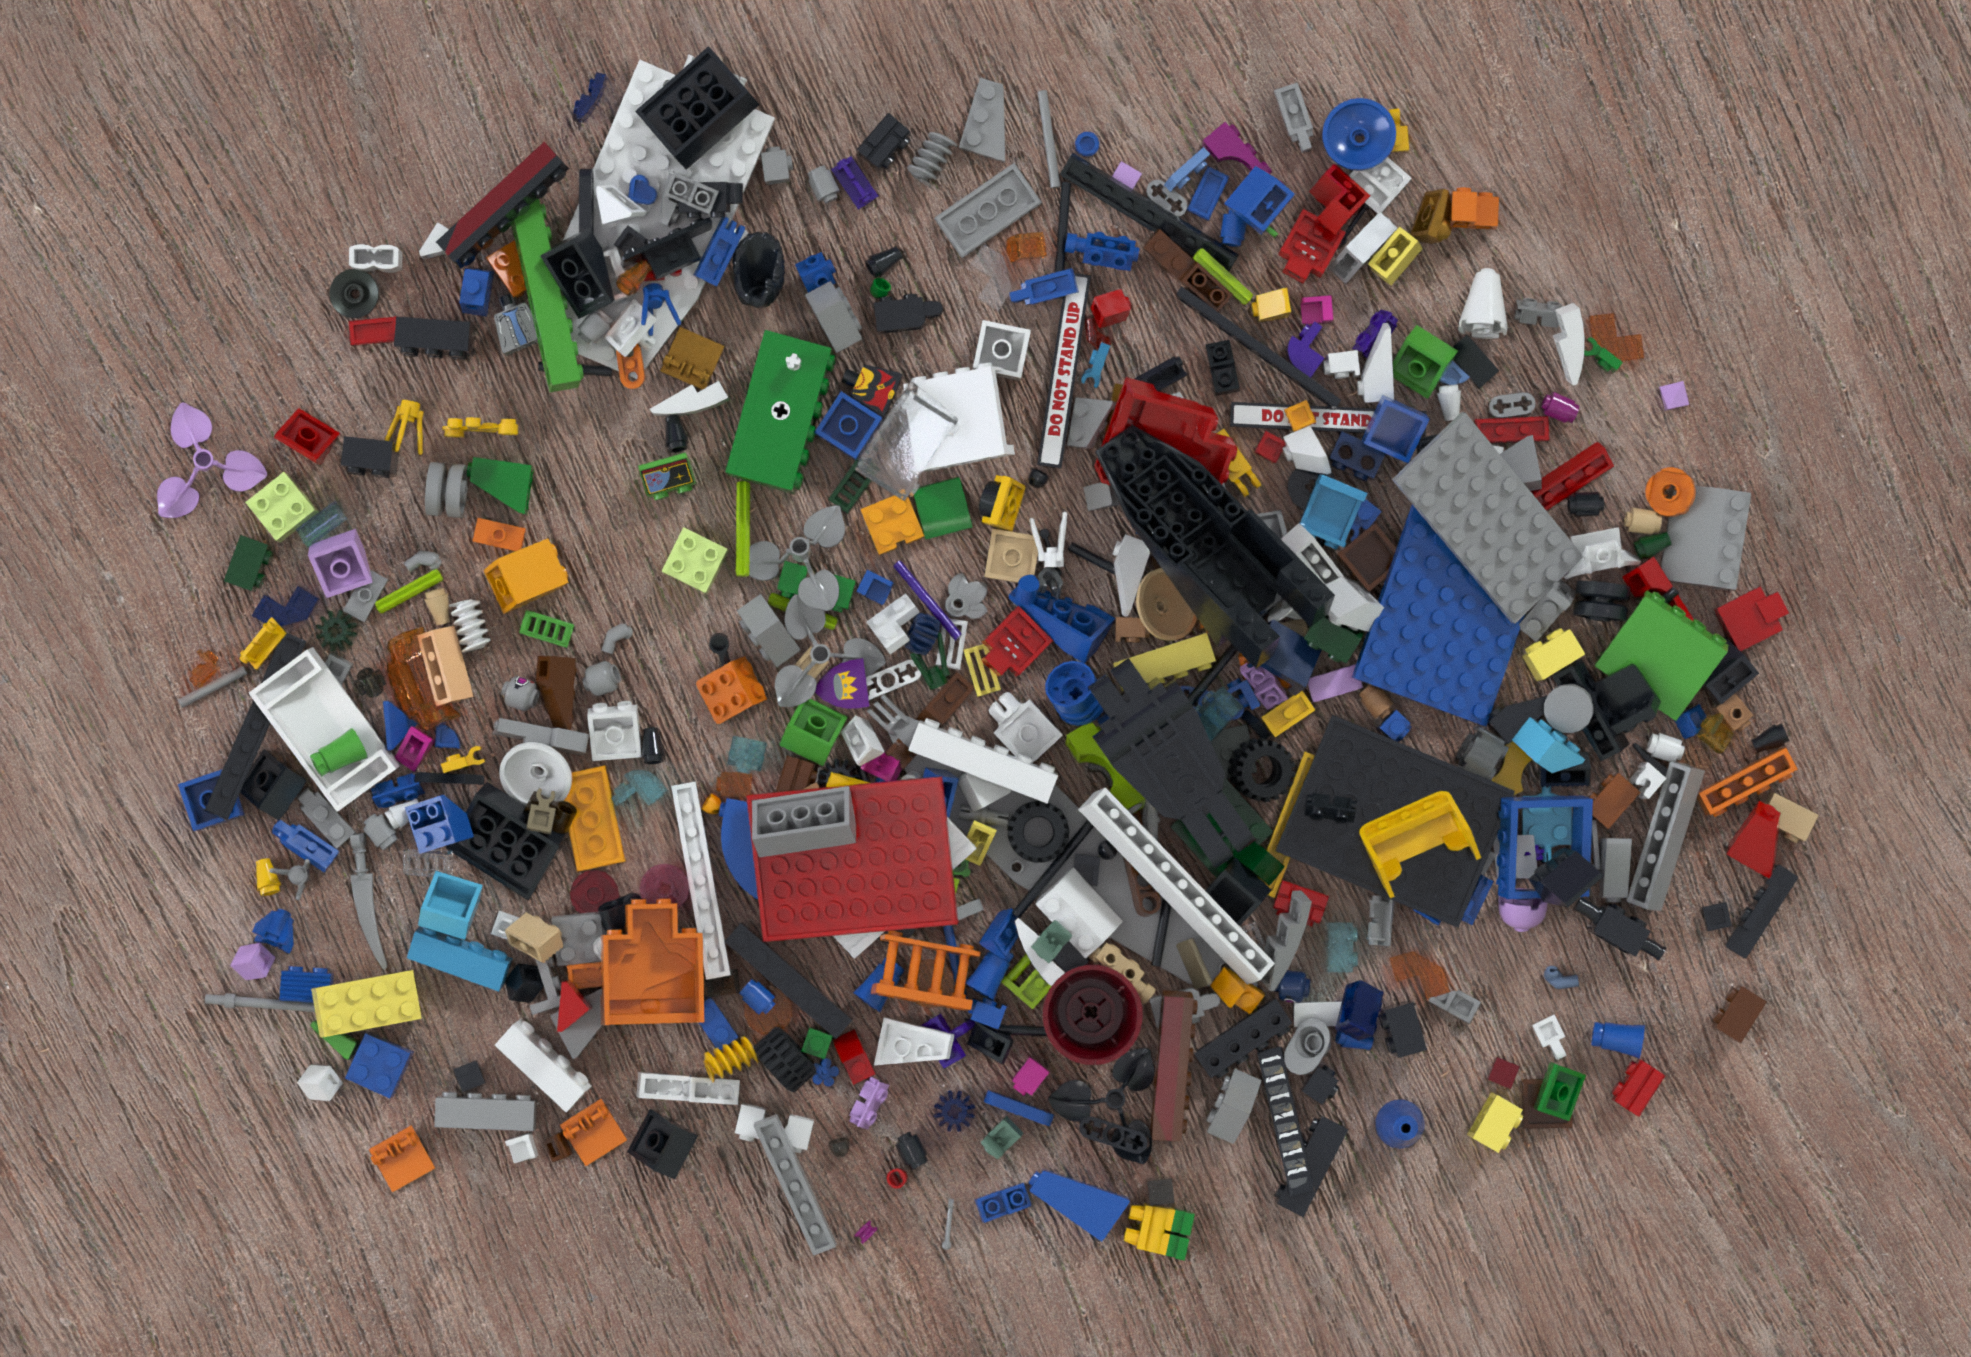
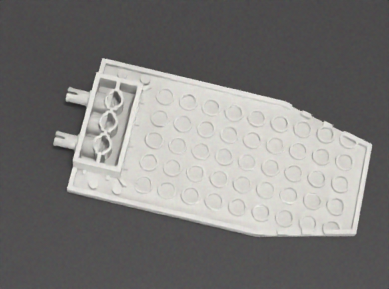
(636, 150)

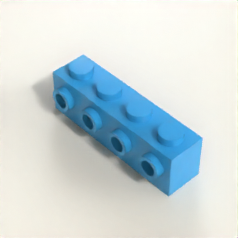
(460, 958)

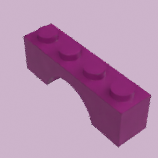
(1226, 145)

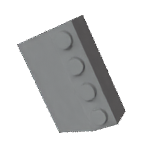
(1708, 539)

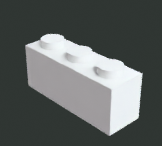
(1311, 554)

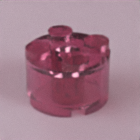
(670, 875)

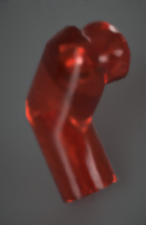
(1093, 336)

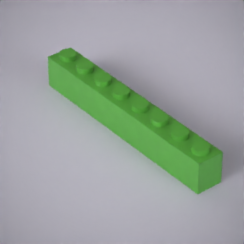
(546, 301)

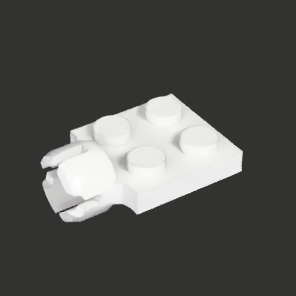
(1023, 727)

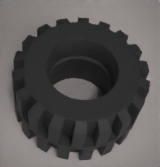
(1243, 766)
(1051, 849)
(785, 1059)

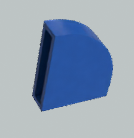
(737, 843)

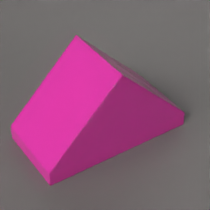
(414, 748)

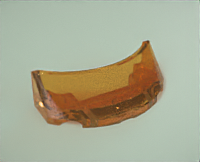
(411, 682)

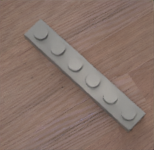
(795, 1184)

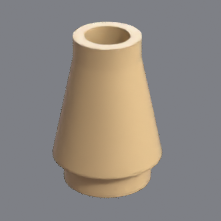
(438, 605)

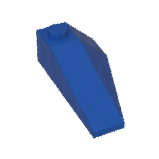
(1071, 626)

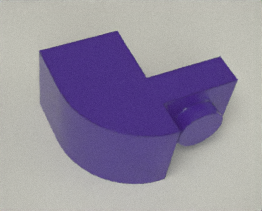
(1299, 352)

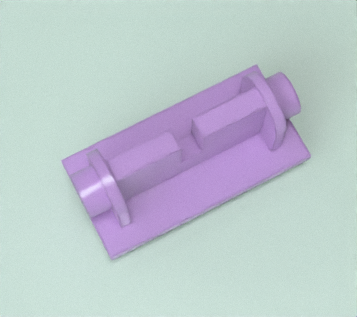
(865, 1113)

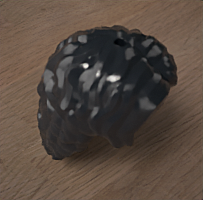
(758, 269)

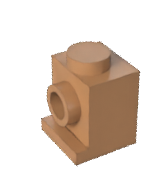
(1130, 629)

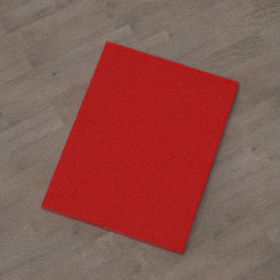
(883, 882)

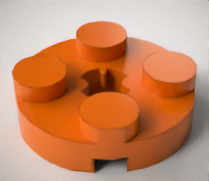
(1679, 503)

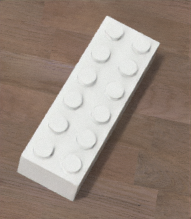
(983, 761)

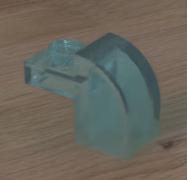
(641, 781)

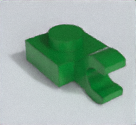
(1606, 360)

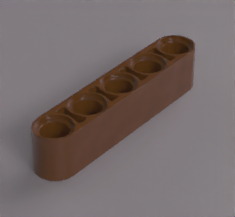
(1139, 892)

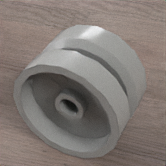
(446, 490)

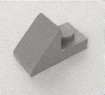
(1100, 496)

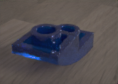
(587, 104)

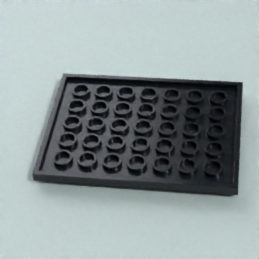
(1382, 779)

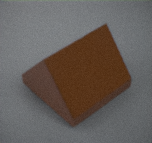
(557, 1147)

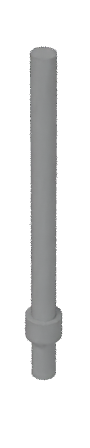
(231, 1000)

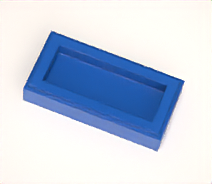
(1207, 193)

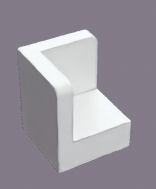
(319, 1082)
(522, 1147)

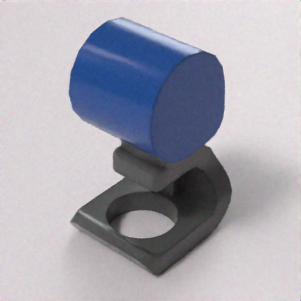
(1030, 585)

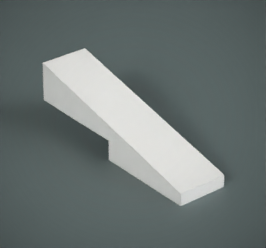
(687, 1088)

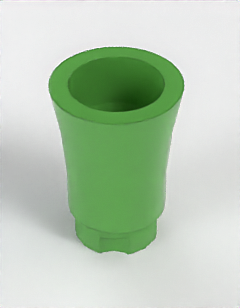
(339, 753)

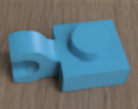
(1097, 360)

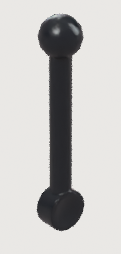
(1365, 207)
(1044, 533)

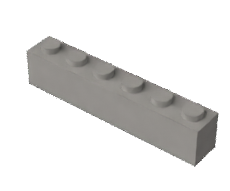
(1665, 836)

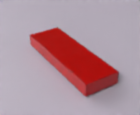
(1514, 429)

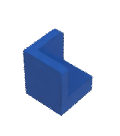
(875, 587)

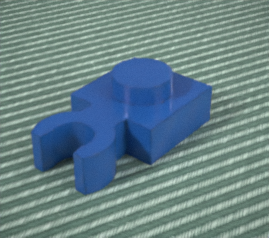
(1365, 517)

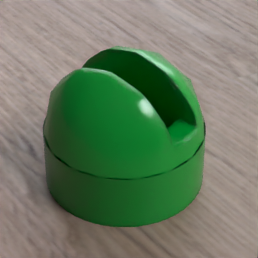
(880, 288)

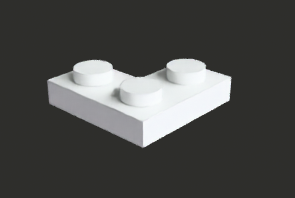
(888, 622)

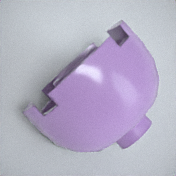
(1522, 913)

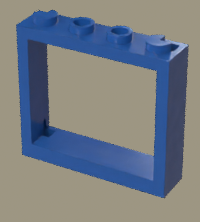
(1507, 837)

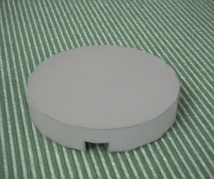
(1568, 708)

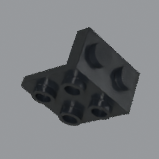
(1628, 698)

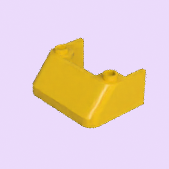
(1414, 831)

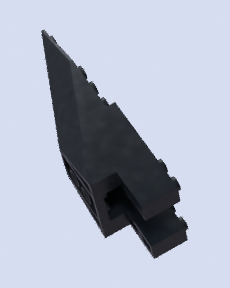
(1209, 544)

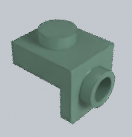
(1051, 941)
(1001, 1138)

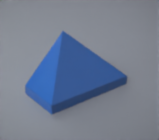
(396, 725)

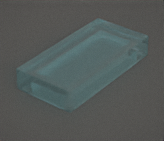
(321, 524)

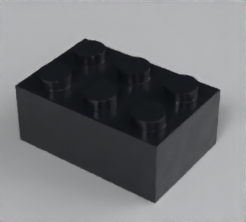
(434, 337)

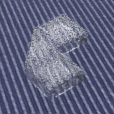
(993, 266)

